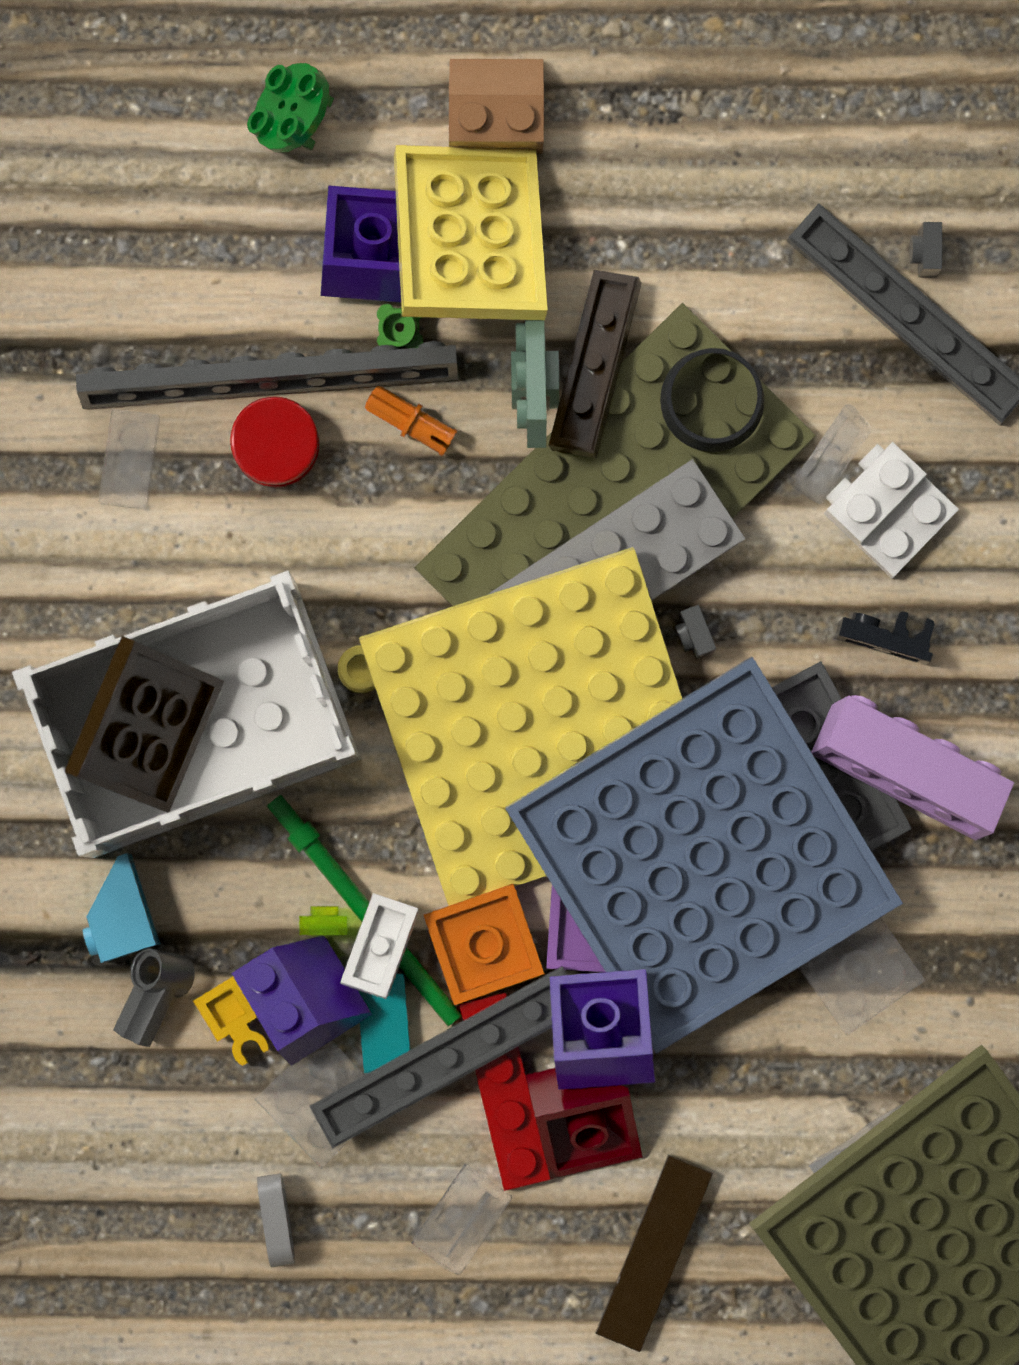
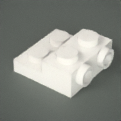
(889, 508)

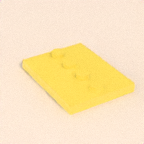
(469, 233)

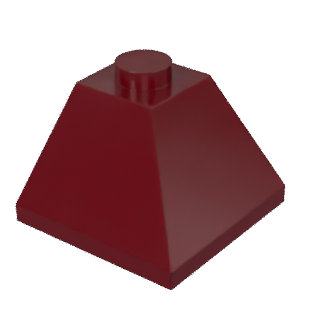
(583, 1125)

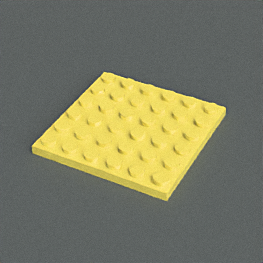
(510, 697)

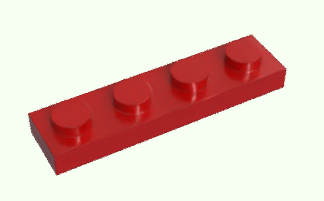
(509, 1112)

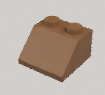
(496, 103)

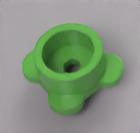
(389, 335)

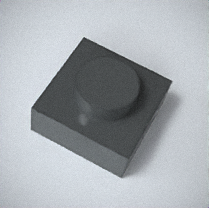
(927, 249)
(694, 632)

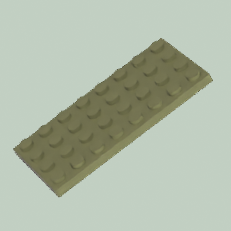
(562, 494)

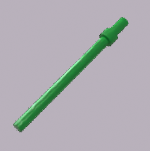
(305, 838)

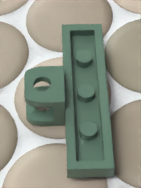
(534, 377)

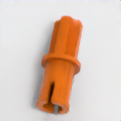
(410, 420)

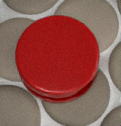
(275, 442)

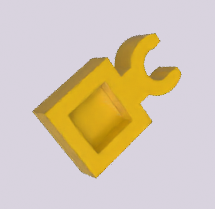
(229, 1013)

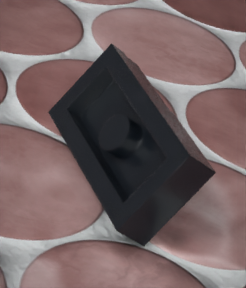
(865, 632)

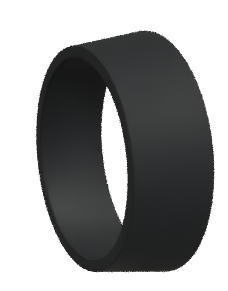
(692, 439)

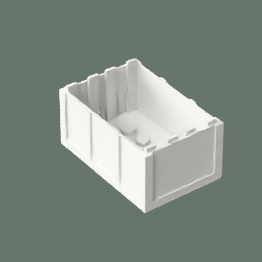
(266, 731)

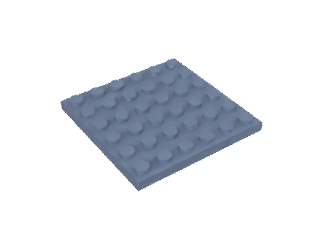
(705, 852)

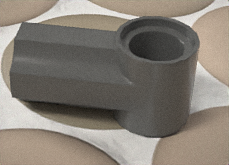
(156, 981)

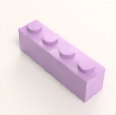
(913, 767)

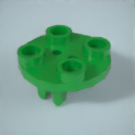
(290, 107)

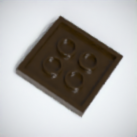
(144, 725)

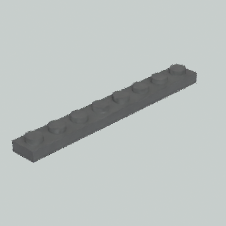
(253, 377)

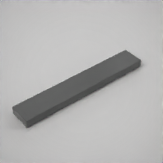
(907, 313)
(436, 1062)

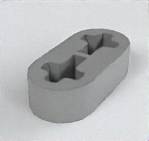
(276, 1220)

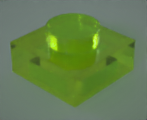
(324, 921)

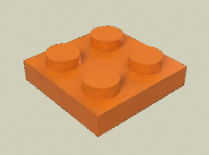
(483, 944)

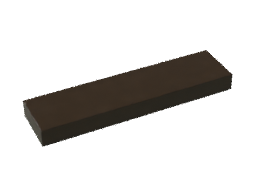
(595, 364)
(653, 1253)

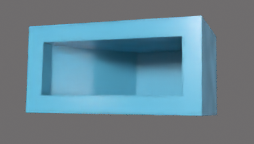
(120, 915)

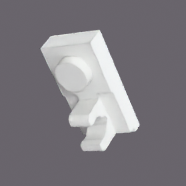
(380, 946)

